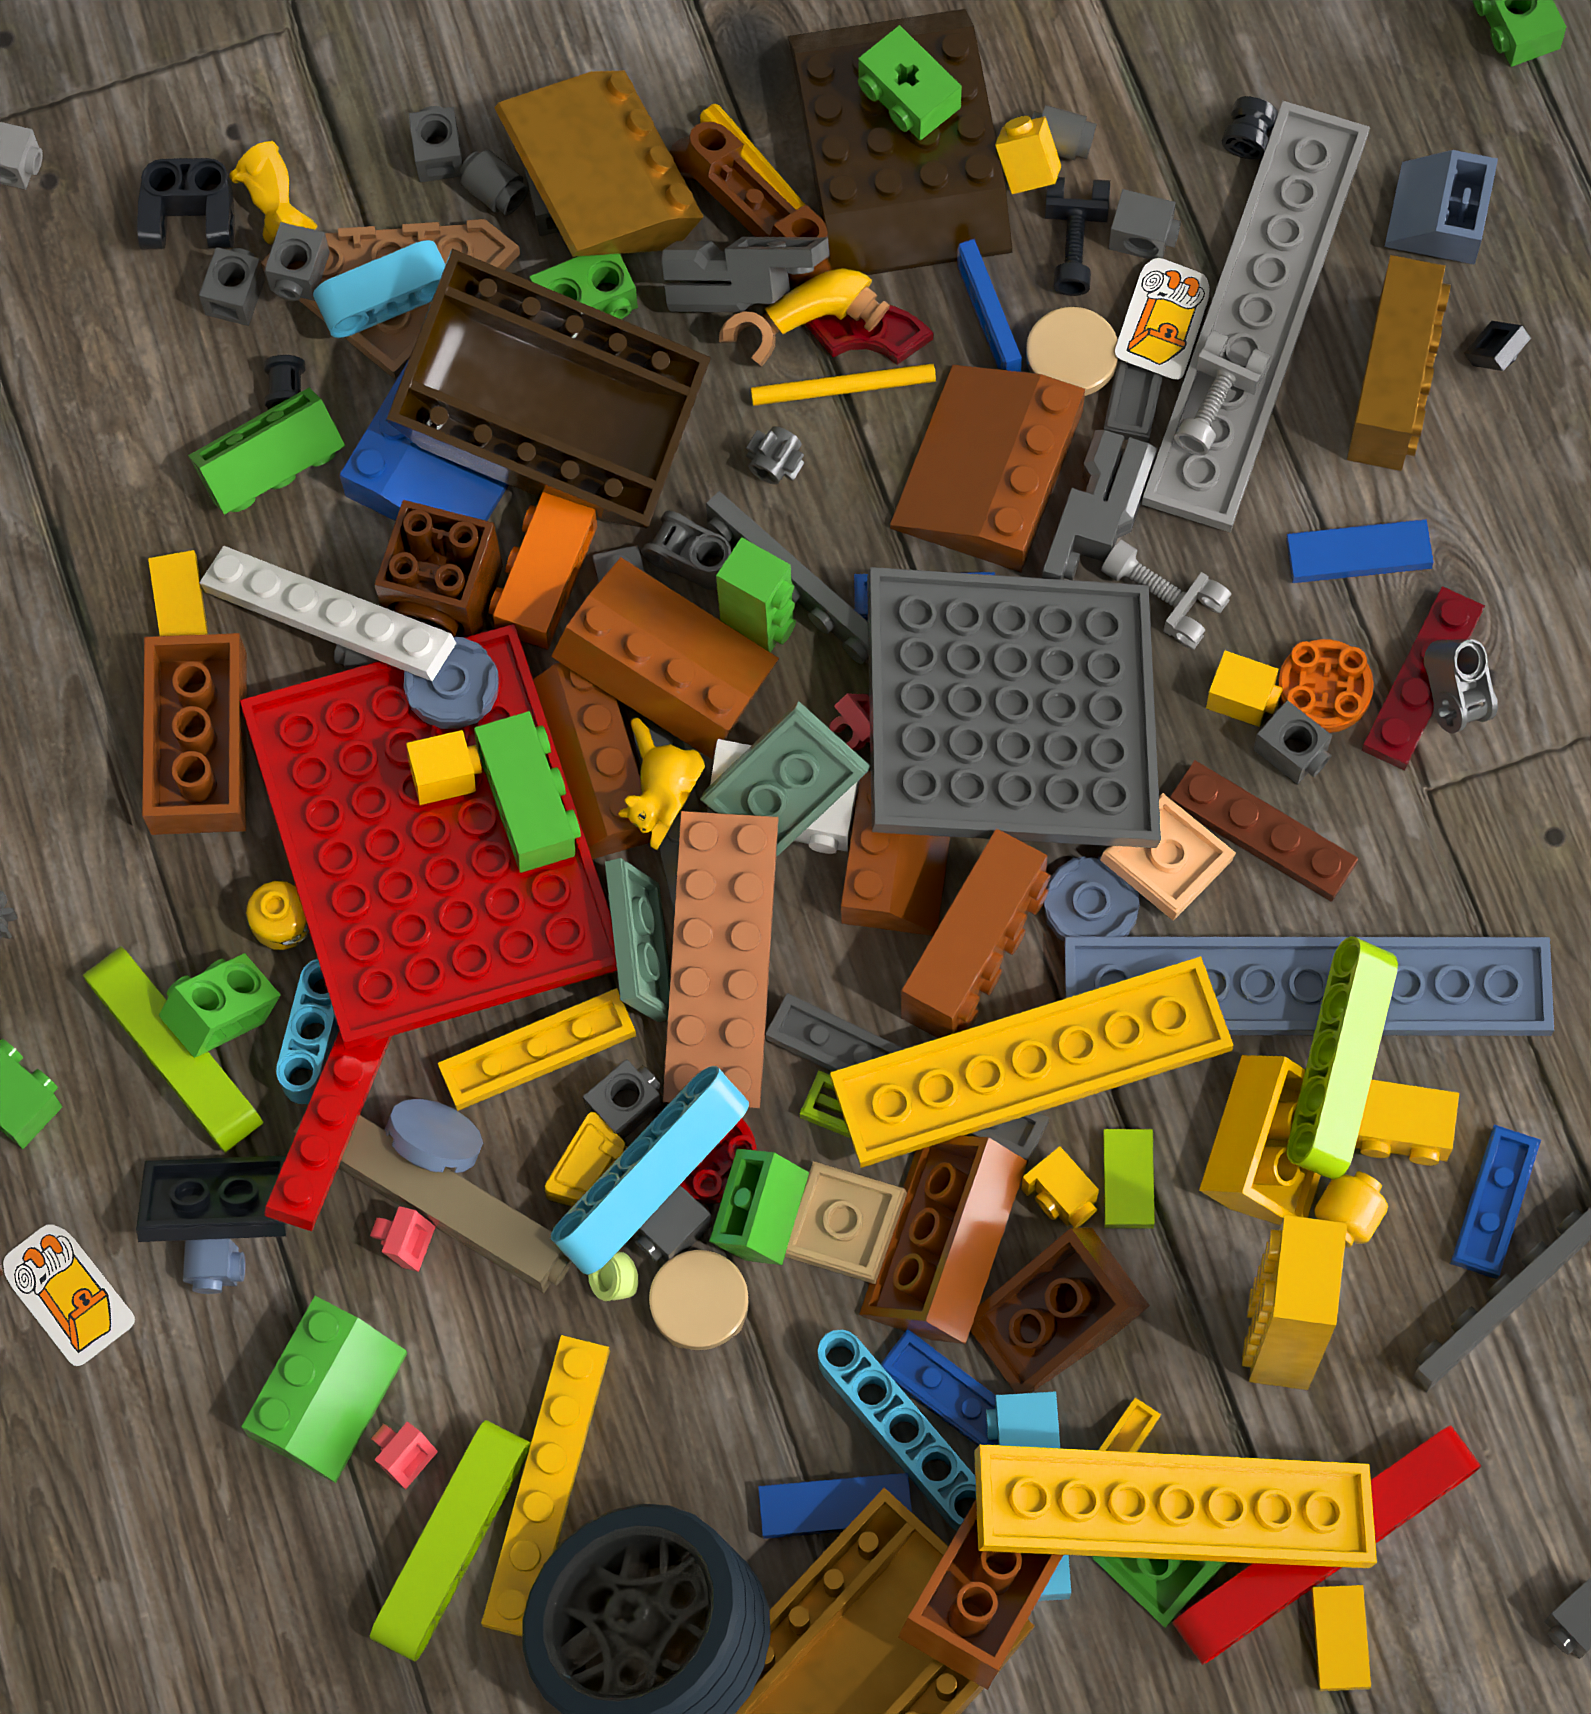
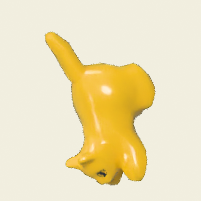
(665, 782)

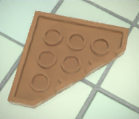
(393, 340)

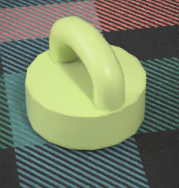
(615, 1279)

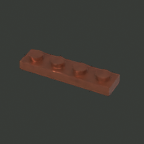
(1264, 831)

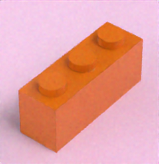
(544, 568)

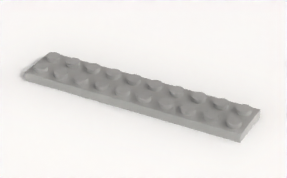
(1260, 308)

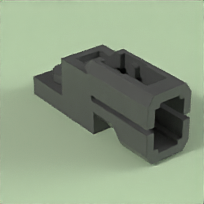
(740, 276)
(1089, 521)

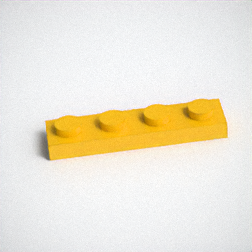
(537, 1049)

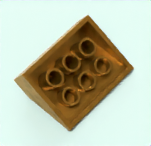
(600, 165)

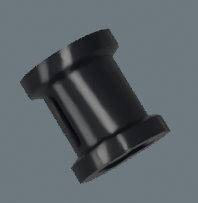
(284, 378)

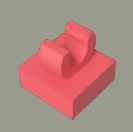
(856, 714)
(405, 1237)
(403, 1453)

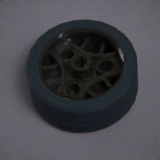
(692, 1656)

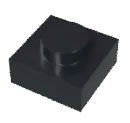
(1497, 345)

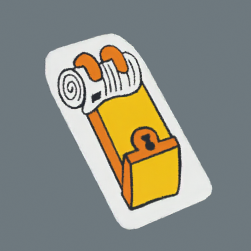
(1163, 318)
(67, 1293)

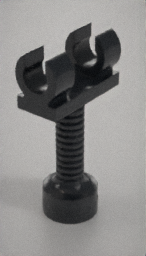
(1072, 276)

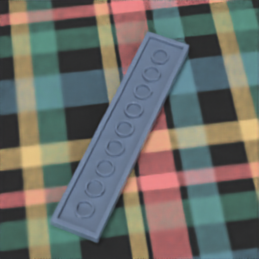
(1280, 981)

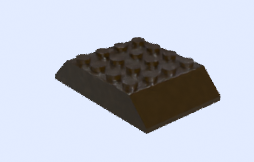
(882, 189)
(546, 392)

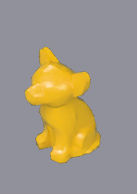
(268, 184)

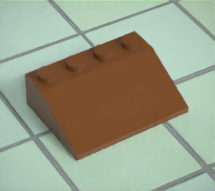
(990, 462)
(664, 656)

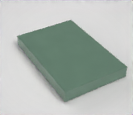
(788, 775)
(639, 939)

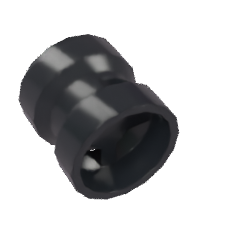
(1249, 129)

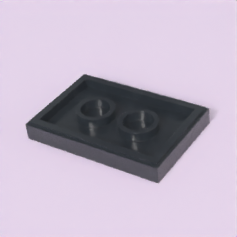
(208, 1199)

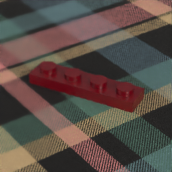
(1410, 698)

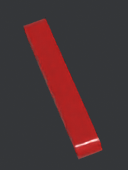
(1269, 1588)

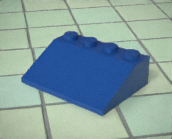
(394, 469)

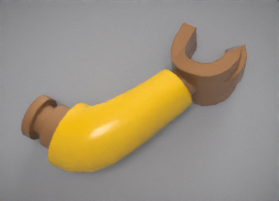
(830, 293)

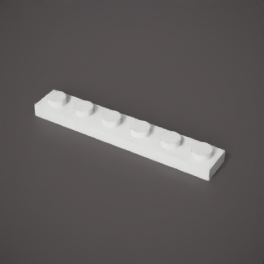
(328, 613)

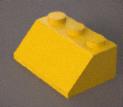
(1249, 1155)

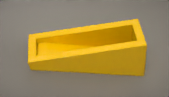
(1131, 1428)

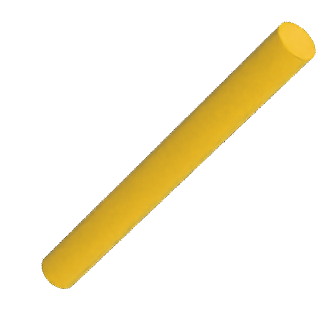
(843, 384)

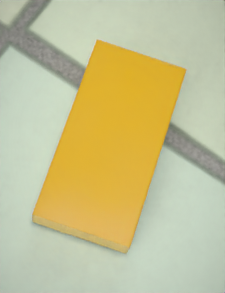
(178, 594)
(1341, 1638)

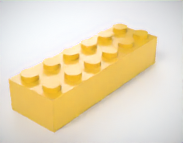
(1294, 1302)

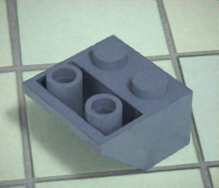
(1442, 205)

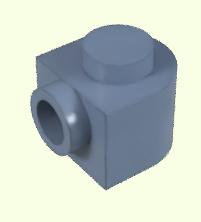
(212, 1265)

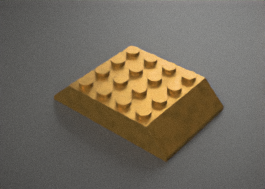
(841, 1623)

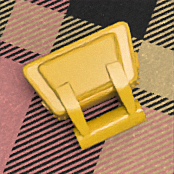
(584, 1161)

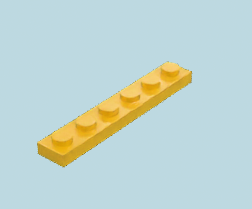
(546, 1479)

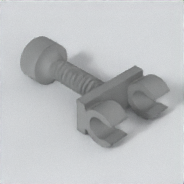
(1196, 434)
(1187, 631)

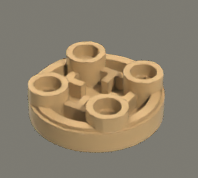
(1073, 348)
(699, 1300)

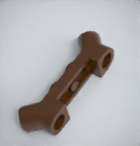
(716, 162)

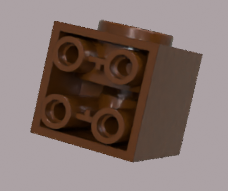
(440, 569)

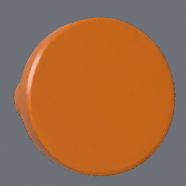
(1327, 682)

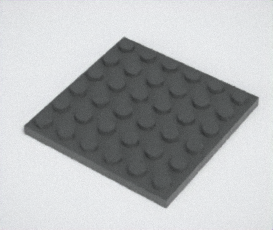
(1012, 708)

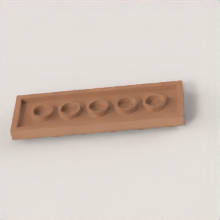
(721, 950)

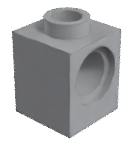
(18, 155)

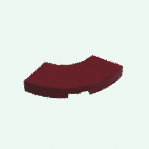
(895, 335)

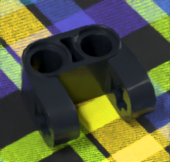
(185, 199)

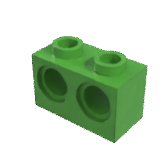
(582, 276)
(218, 1004)

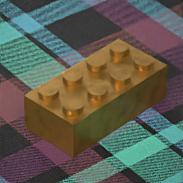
(1400, 363)

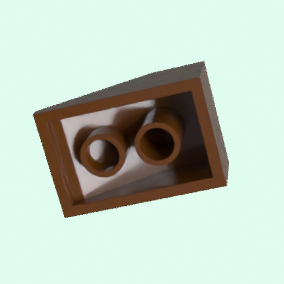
(1056, 1310)

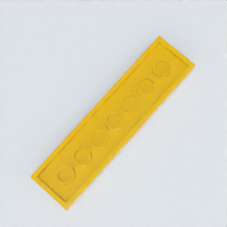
(1031, 1061)
(1174, 1506)

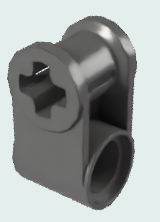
(683, 546)
(1459, 681)

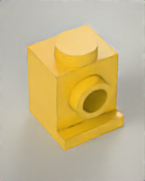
(1062, 1189)

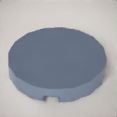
(450, 698)
(1090, 901)
(433, 1135)

